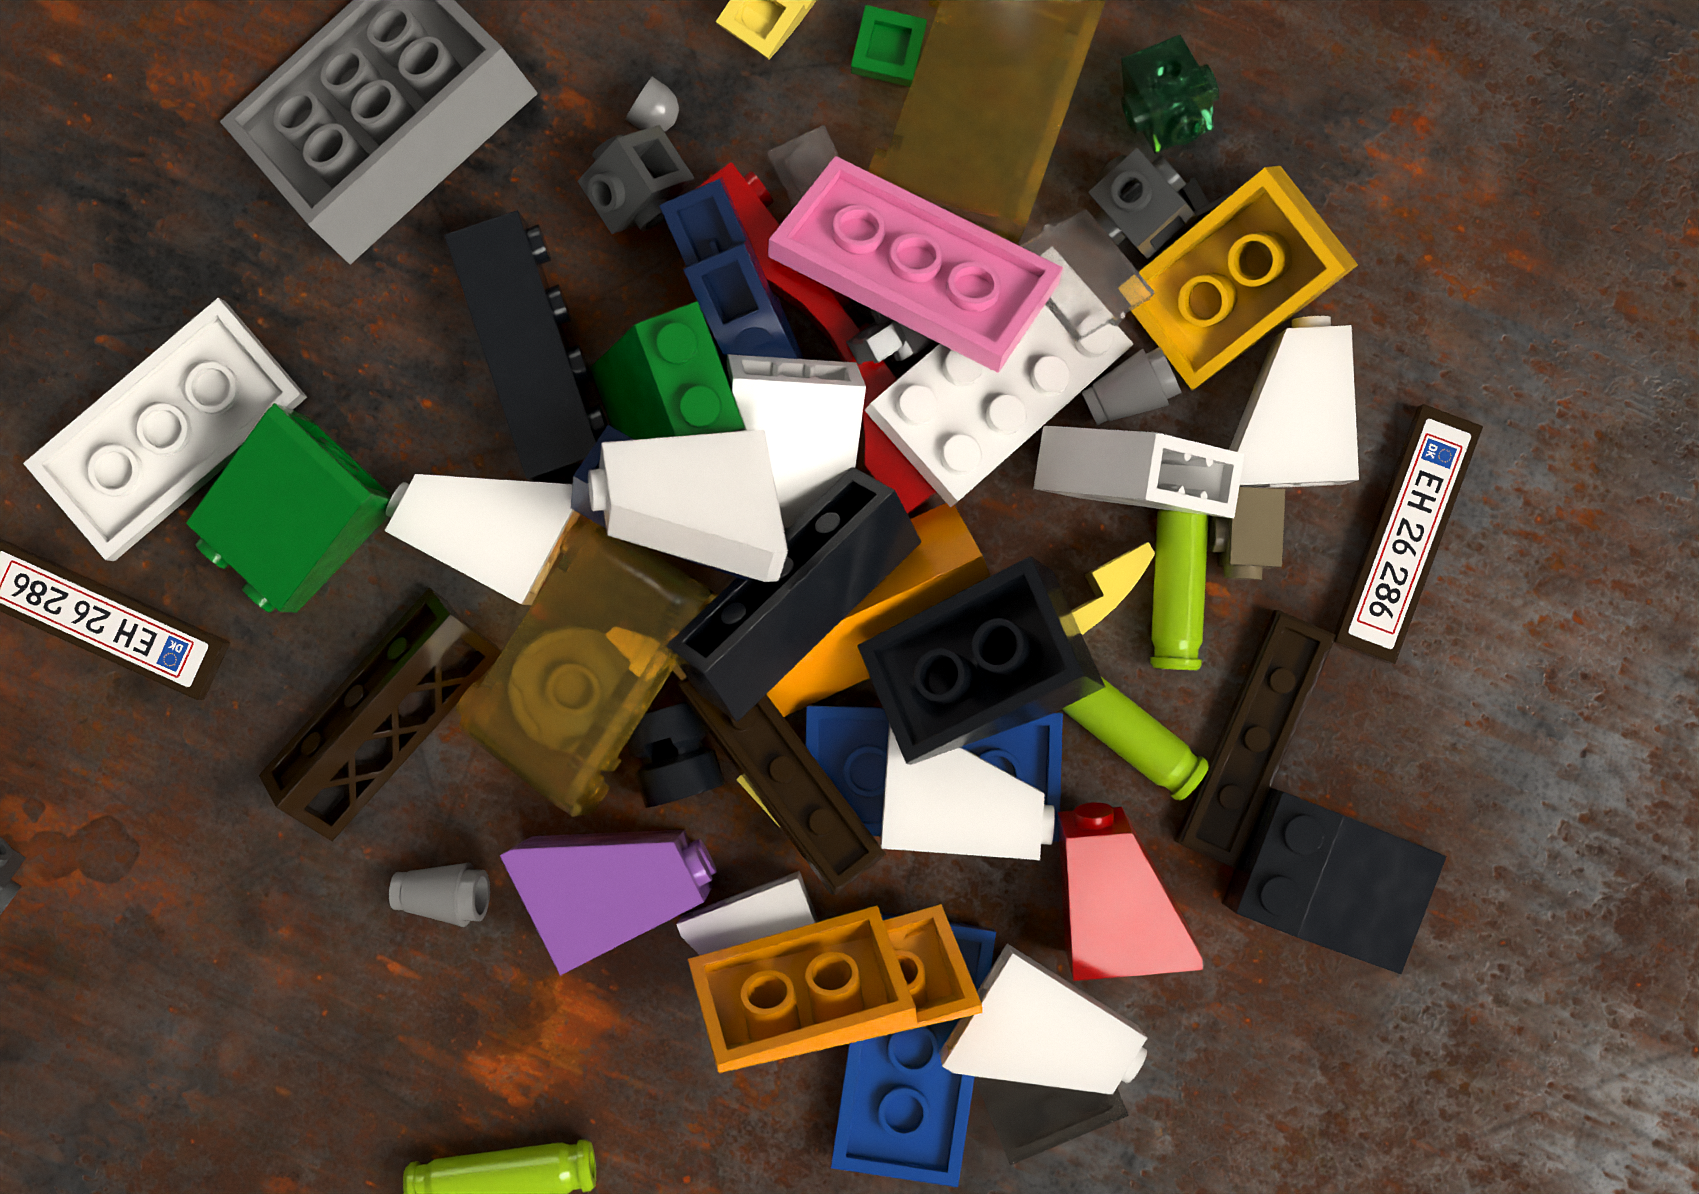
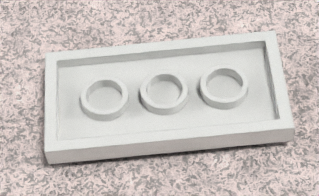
(966, 419)
(162, 430)

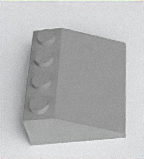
(377, 114)

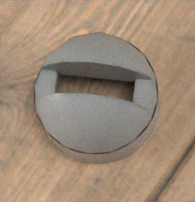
(654, 107)

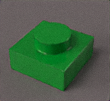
(888, 46)

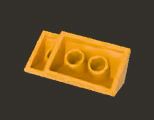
(933, 572)
(831, 985)

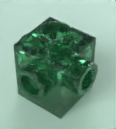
(1168, 94)

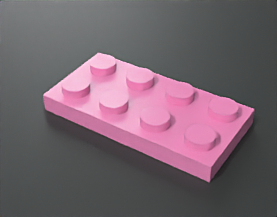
(915, 263)

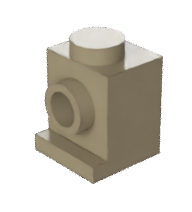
(1253, 536)

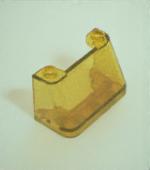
(989, 106)
(583, 666)

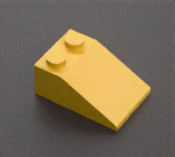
(1239, 275)

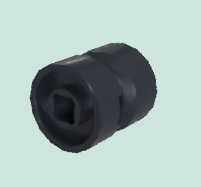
(678, 775)

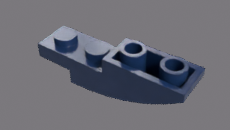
(728, 275)

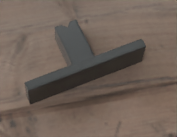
(1197, 200)

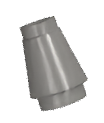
(1133, 387)
(442, 893)

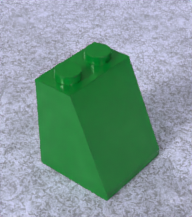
(667, 379)
(288, 510)

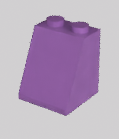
(606, 887)

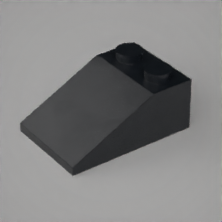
(981, 662)
(1334, 881)

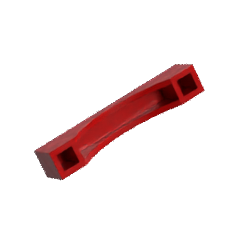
(825, 310)

